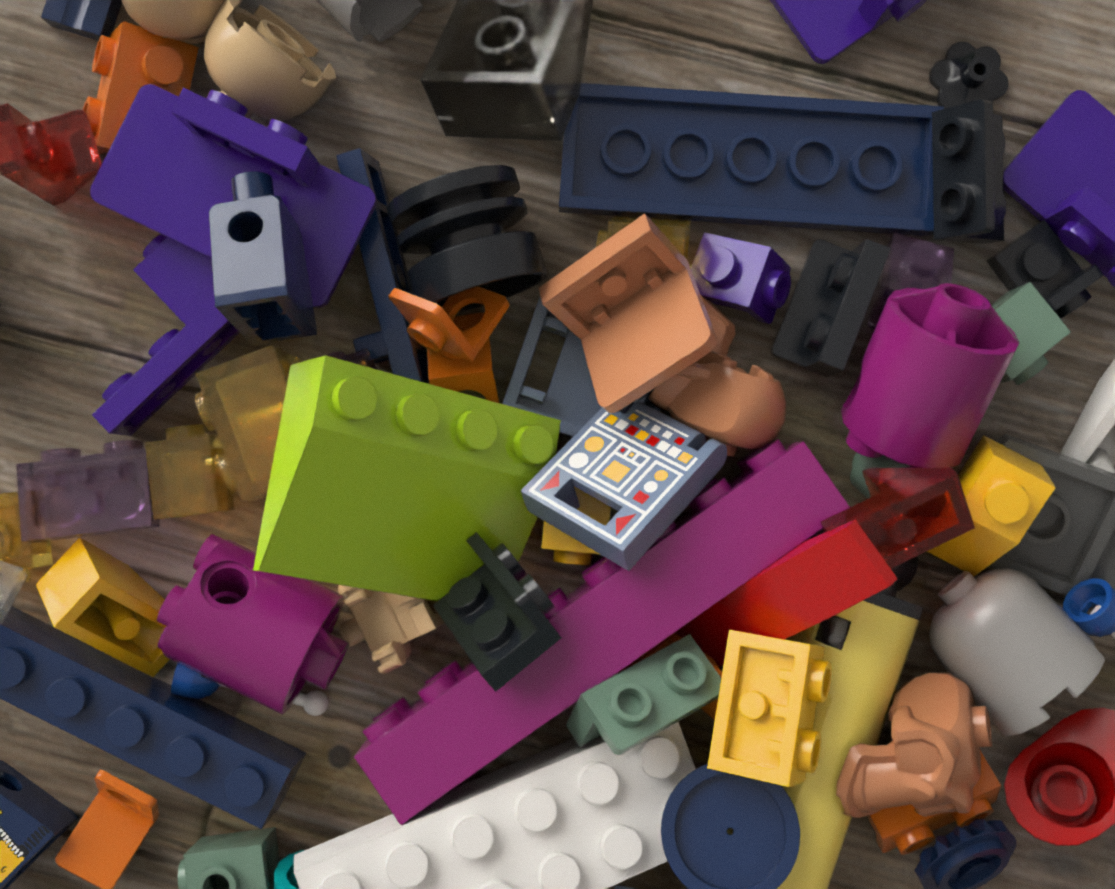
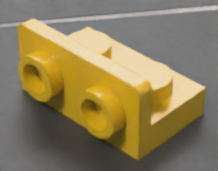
(769, 709)

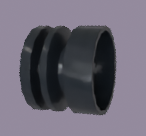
(463, 227)

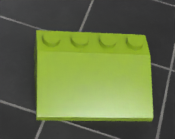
(392, 477)

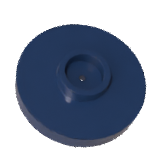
(697, 840)

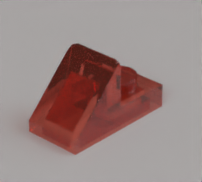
(49, 155)
(908, 511)

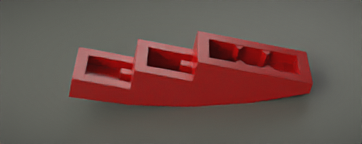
(796, 590)

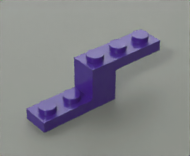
(186, 286)

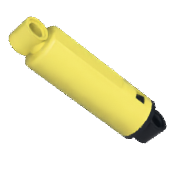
(867, 659)

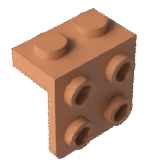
(633, 312)

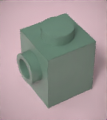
(1035, 327)
(231, 861)

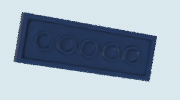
(749, 159)

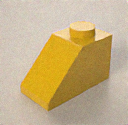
(1003, 500)
(105, 606)

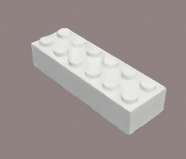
(537, 824)

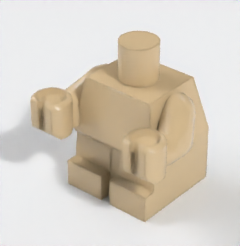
(387, 624)

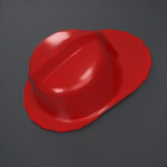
(1066, 780)

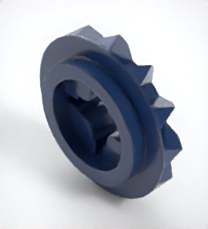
(966, 856)

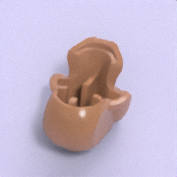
(722, 398)
(931, 753)

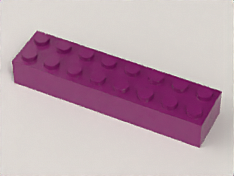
(604, 626)

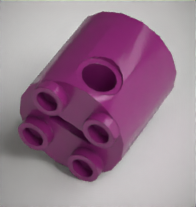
(928, 376)
(252, 627)

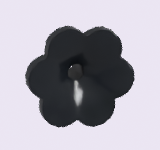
(959, 82)

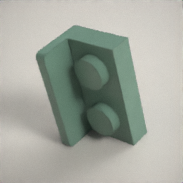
(646, 697)

